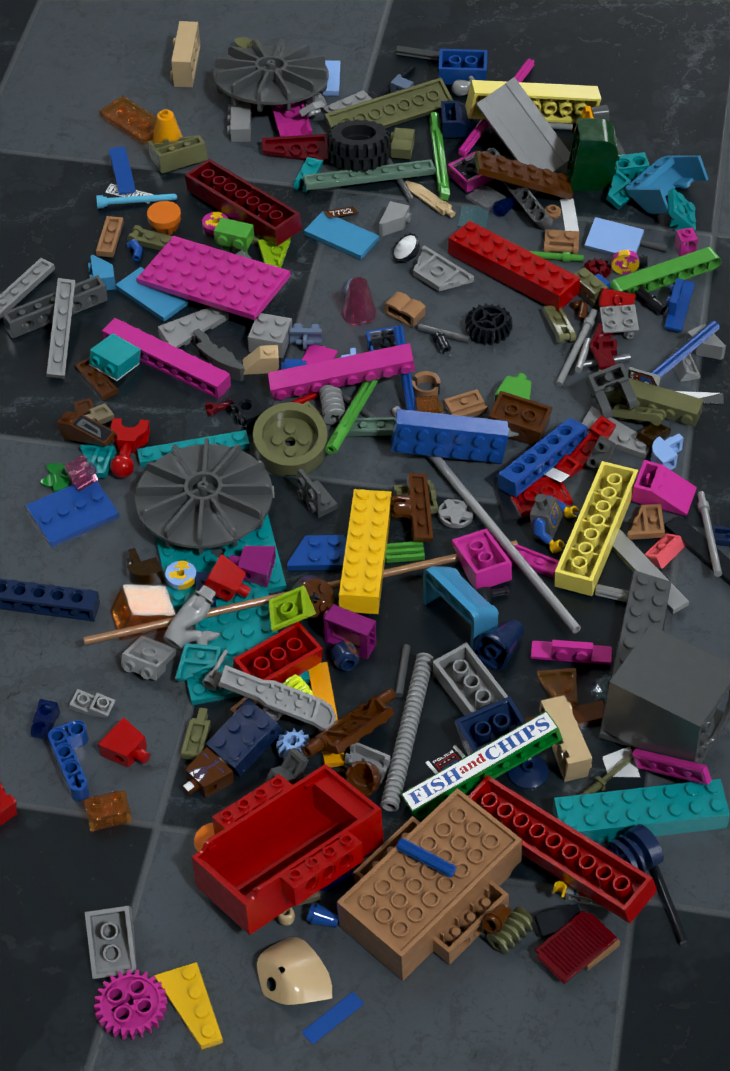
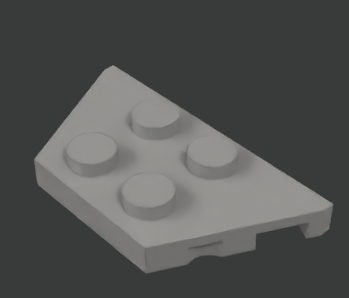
(439, 271)

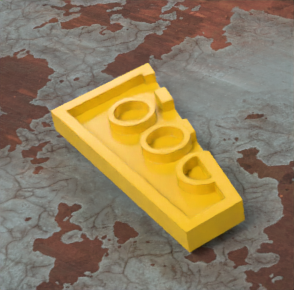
(190, 999)

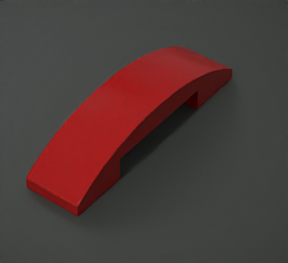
(577, 460)

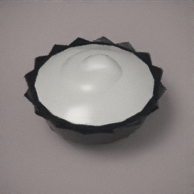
(406, 248)

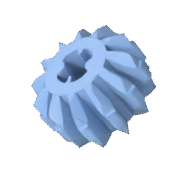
(291, 740)

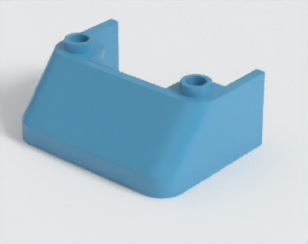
(664, 174)
(462, 597)

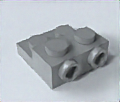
(147, 658)

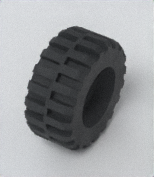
(358, 145)

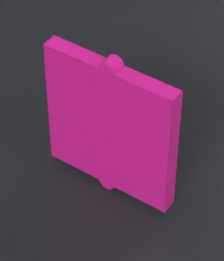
(318, 354)

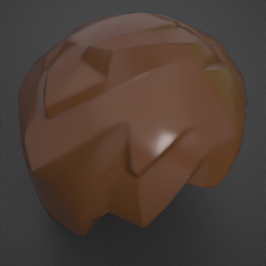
(364, 777)

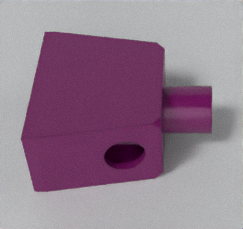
(257, 563)

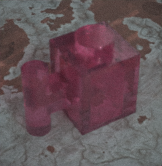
(81, 472)

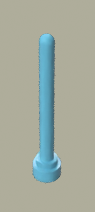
(104, 201)

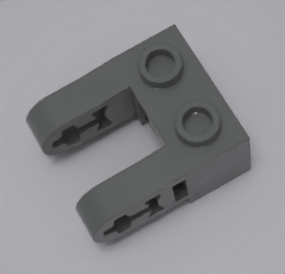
(609, 380)

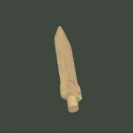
(431, 199)

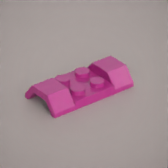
(291, 122)

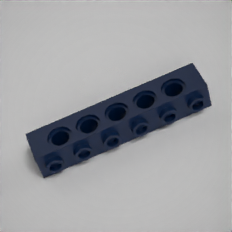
(49, 600)

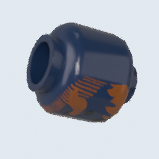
(345, 656)

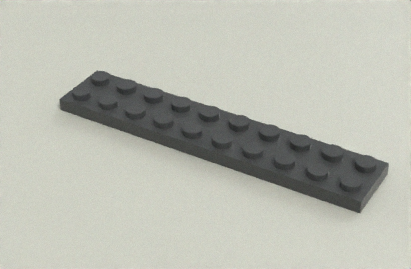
(644, 607)

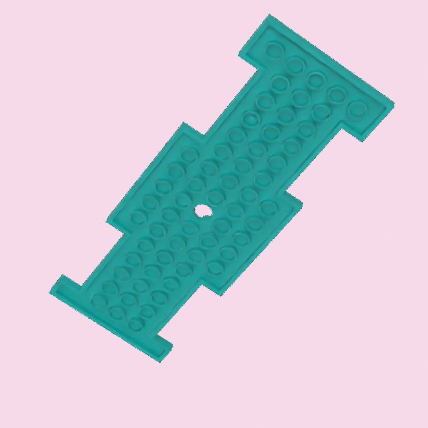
(237, 629)

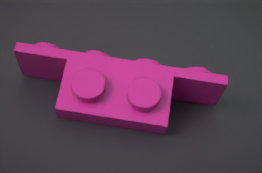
(571, 652)

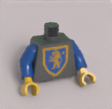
(546, 518)

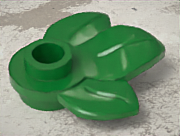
(57, 478)

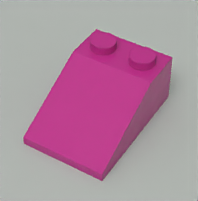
(483, 559)

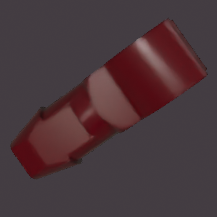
(215, 408)

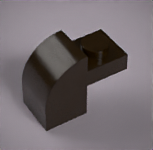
(143, 572)

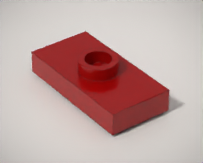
(615, 298)

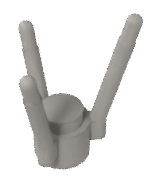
(212, 677)

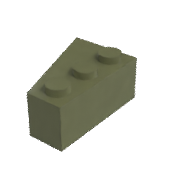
(178, 154)

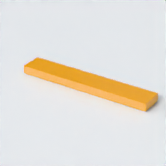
(322, 688)

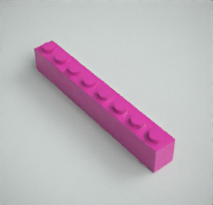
(172, 360)
(341, 371)

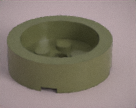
(290, 423)

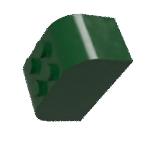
(592, 155)

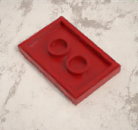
(542, 486)

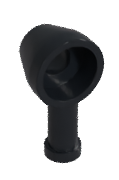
(487, 593)

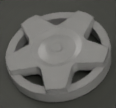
(456, 512)

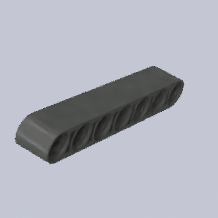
(528, 201)

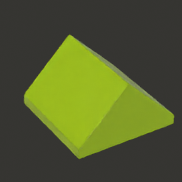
(290, 608)

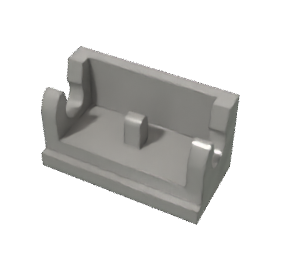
(360, 752)

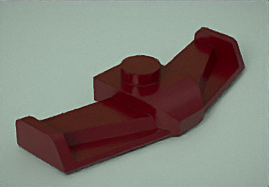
(603, 348)

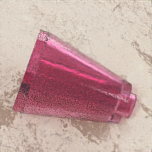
(359, 303)

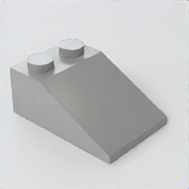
(111, 941)

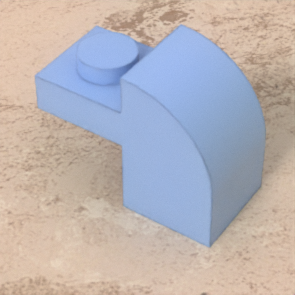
(666, 451)

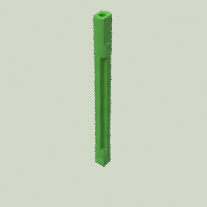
(439, 156)
(350, 416)

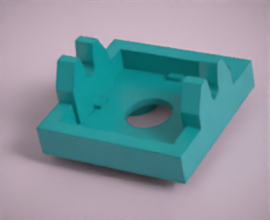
(676, 207)

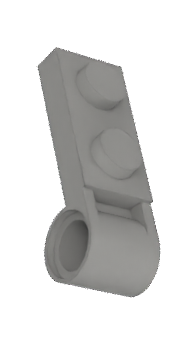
(314, 108)

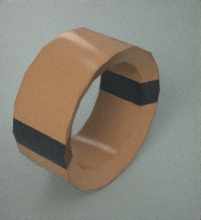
(426, 376)

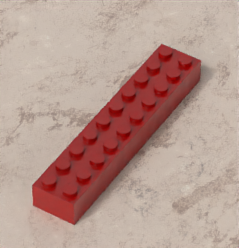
(568, 852)

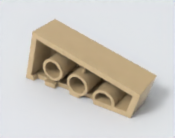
(571, 752)

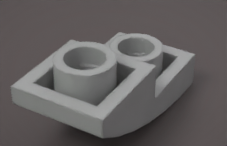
(91, 705)

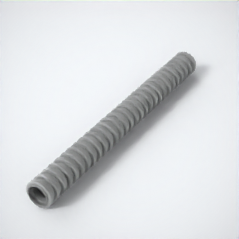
(407, 732)

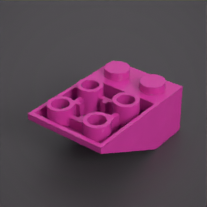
(662, 486)

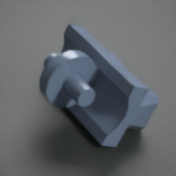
(305, 336)

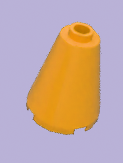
(166, 127)

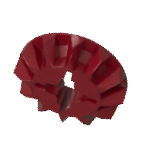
(605, 268)

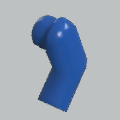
(136, 247)

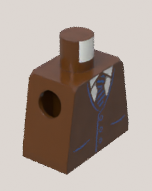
(207, 775)

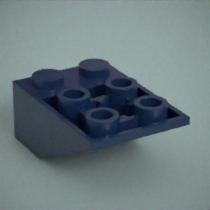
(456, 122)

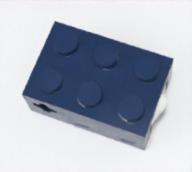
(244, 737)

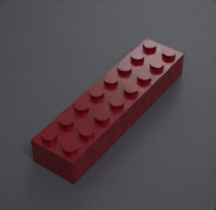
(243, 201)

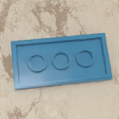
(341, 235)
(155, 301)

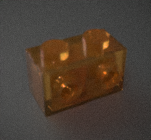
(107, 810)

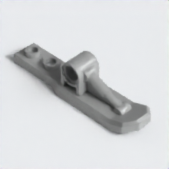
(279, 698)

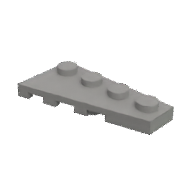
(181, 330)

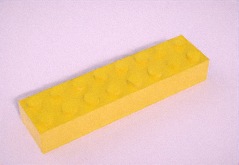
(365, 551)

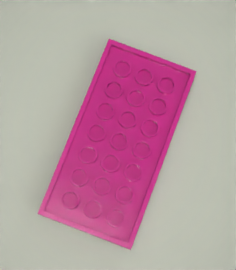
(214, 277)

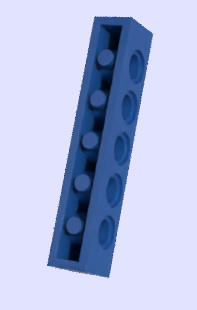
(541, 457)

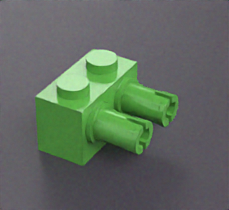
(233, 235)

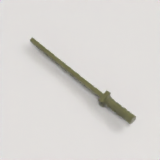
(600, 783)

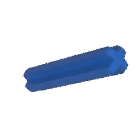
(426, 857)

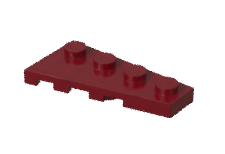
(297, 147)

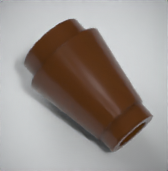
(495, 919)

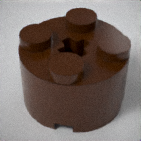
(323, 593)

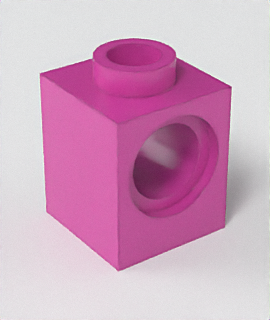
(685, 241)

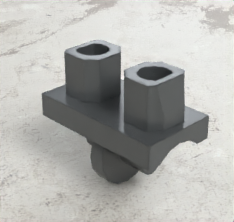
(602, 452)

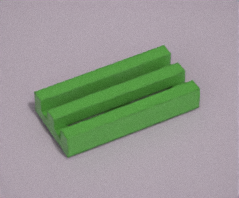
(404, 549)

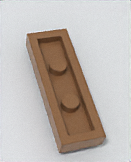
(109, 236)

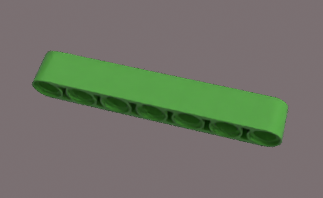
(667, 272)

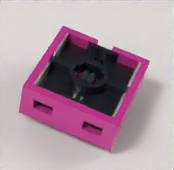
(465, 173)

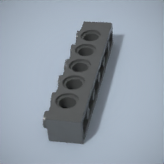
(41, 311)

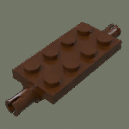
(352, 726)

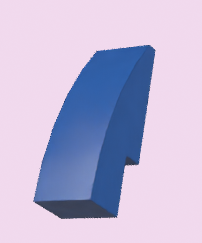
(121, 170)

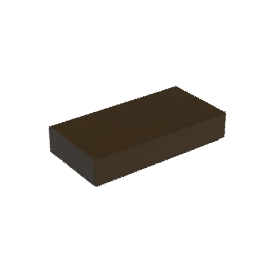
(652, 432)

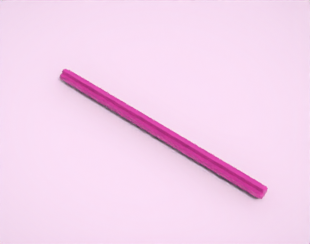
(483, 124)

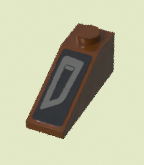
(83, 429)

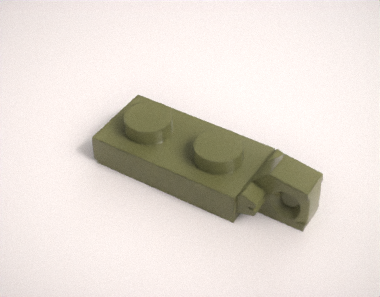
(196, 735)

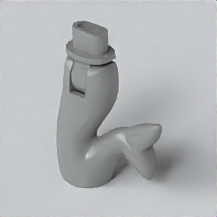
(191, 613)

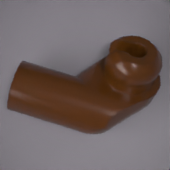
(583, 309)

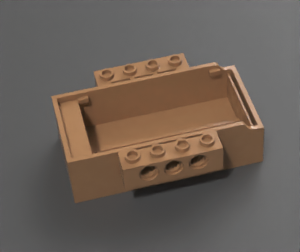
(409, 909)

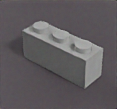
(239, 122)

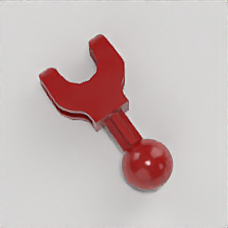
(128, 442)

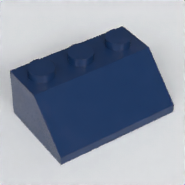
(488, 724)

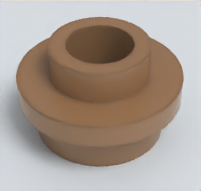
(554, 211)

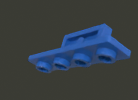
(678, 304)

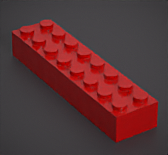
(514, 265)

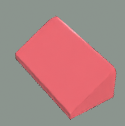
(665, 550)

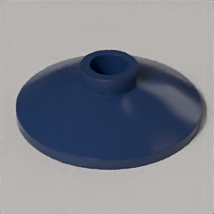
(532, 777)

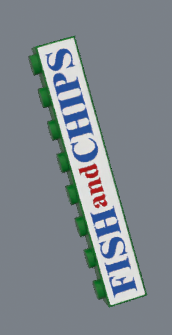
(489, 760)

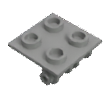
(619, 319)

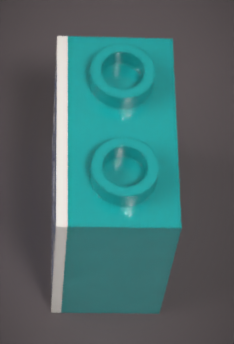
(114, 357)

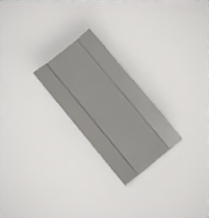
(523, 127)

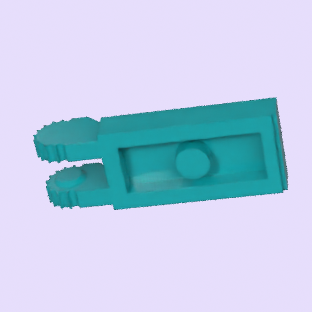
(311, 166)

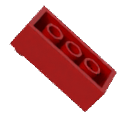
(281, 655)

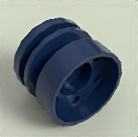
(638, 848)

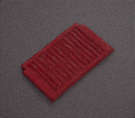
(575, 946)

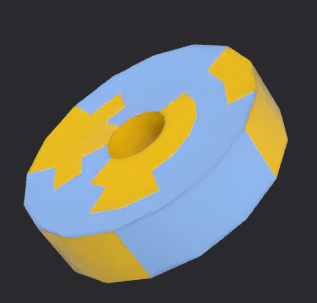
(182, 568)

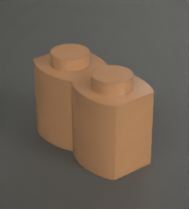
(405, 309)

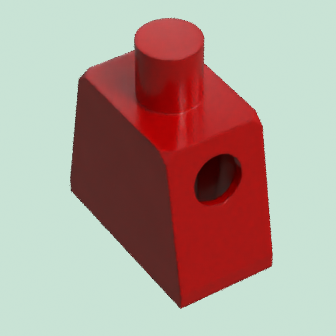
(227, 579)
(124, 745)

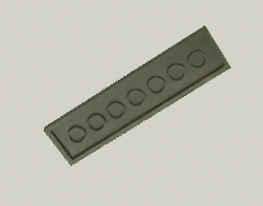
(396, 106)

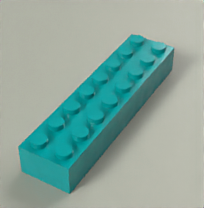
(659, 808)

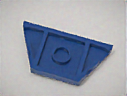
(319, 553)

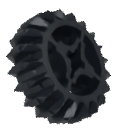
(488, 323)

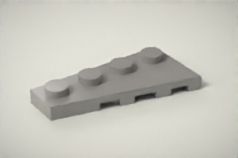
(621, 435)

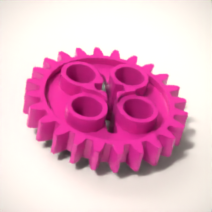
(137, 1021)

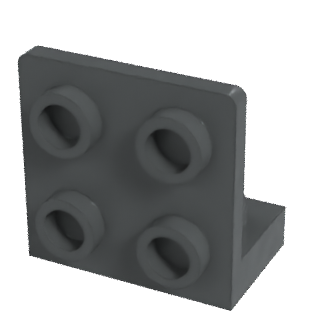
(315, 495)

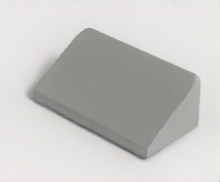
(686, 368)

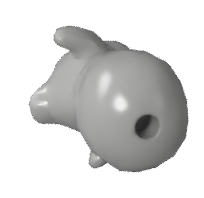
(461, 87)

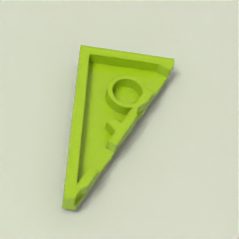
(273, 254)

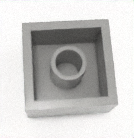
(270, 331)

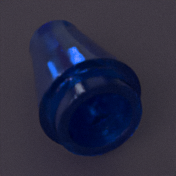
(503, 206)

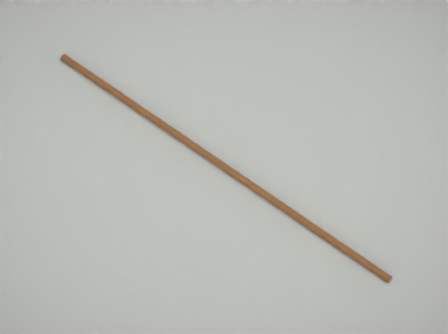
(262, 600)

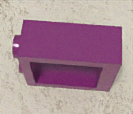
(351, 621)

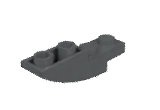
(217, 357)

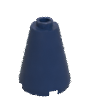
(499, 644)

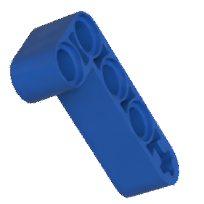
(65, 747)

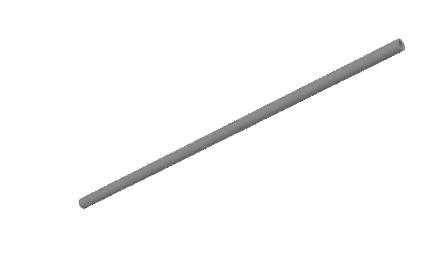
(504, 542)

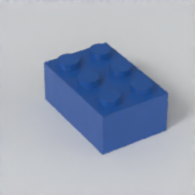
(461, 64)

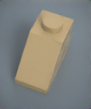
(262, 360)

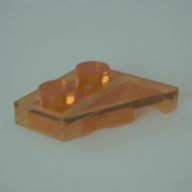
(560, 683)

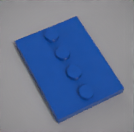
(71, 512)

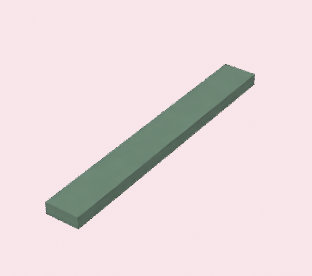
(382, 173)

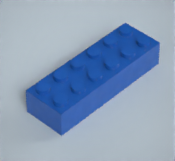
(449, 436)

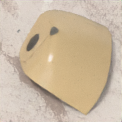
(304, 974)

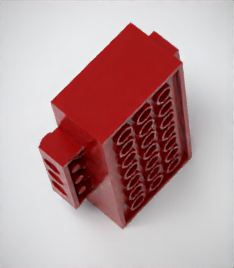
(285, 845)

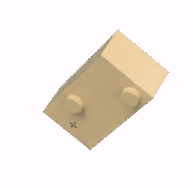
(185, 54)

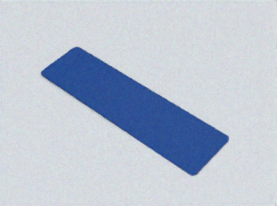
(332, 1017)

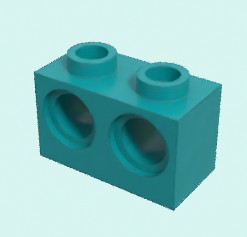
(632, 164)

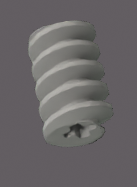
(331, 404)

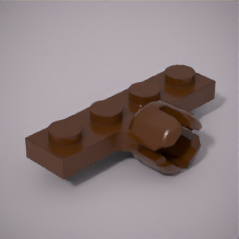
(415, 507)

